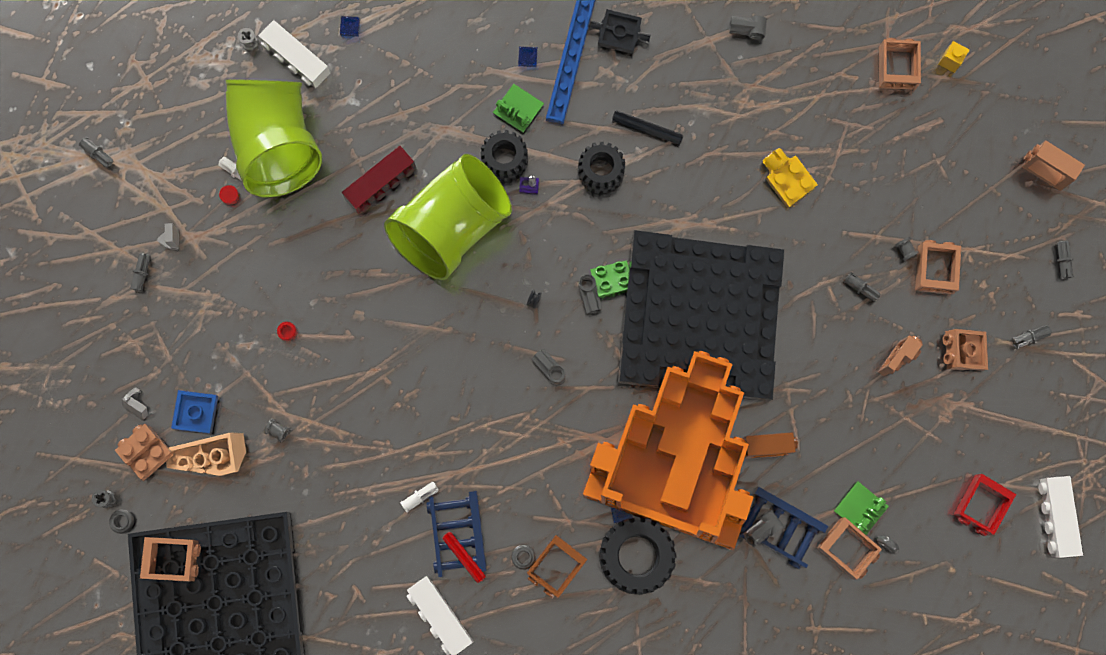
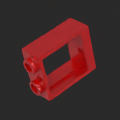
(996, 489)

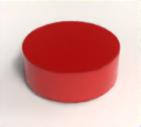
(229, 195)
(287, 331)

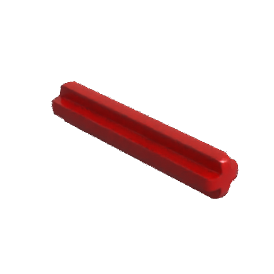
(464, 557)

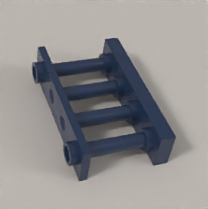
(797, 517)
(473, 521)

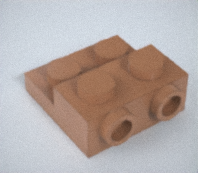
(965, 350)
(903, 353)
(143, 451)

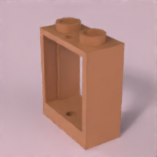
(908, 82)
(1052, 165)
(924, 284)
(150, 555)
(871, 557)

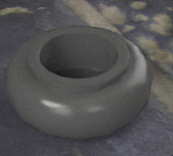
(129, 521)
(887, 544)
(531, 561)

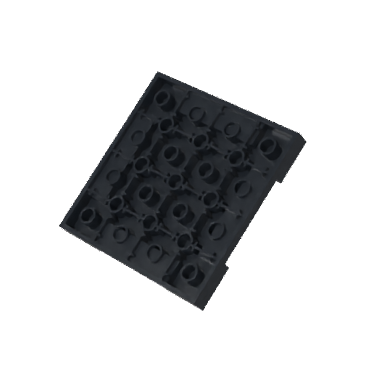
(701, 299)
(235, 604)

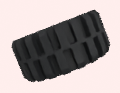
(664, 556)

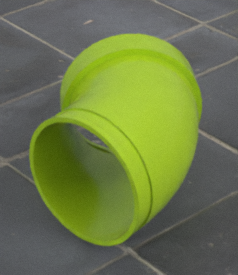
(270, 136)
(448, 217)

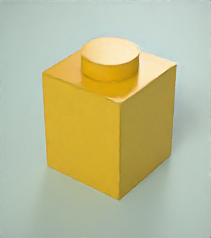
(953, 57)

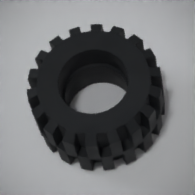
(505, 141)
(607, 154)

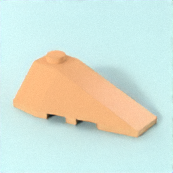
(211, 455)

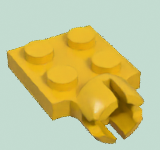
(788, 177)

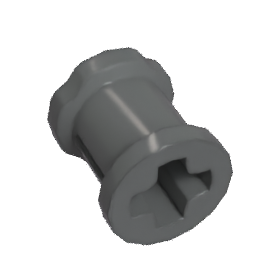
(907, 249)
(276, 430)
(99, 502)

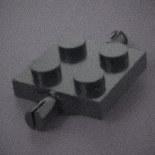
(619, 31)

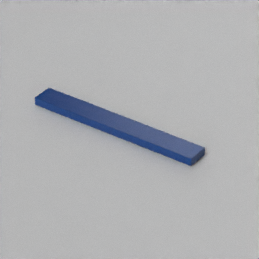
(570, 61)

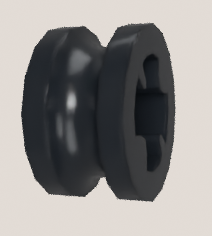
(534, 299)

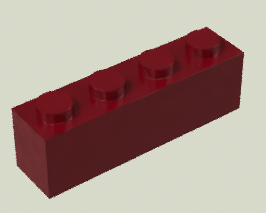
(379, 179)

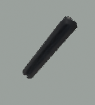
(647, 127)

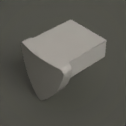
(170, 237)
(132, 405)

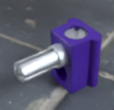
(532, 187)

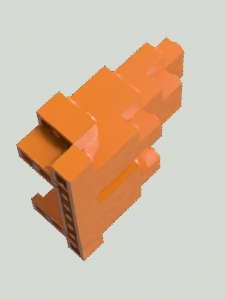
(680, 457)

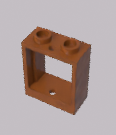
(770, 445)
(549, 590)

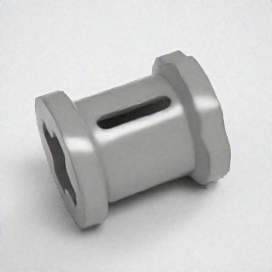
(249, 34)

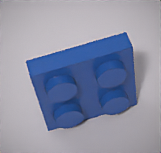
(194, 412)

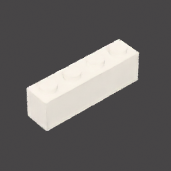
(294, 54)
(1060, 517)
(440, 616)

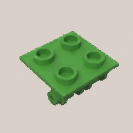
(518, 108)
(611, 278)
(861, 507)

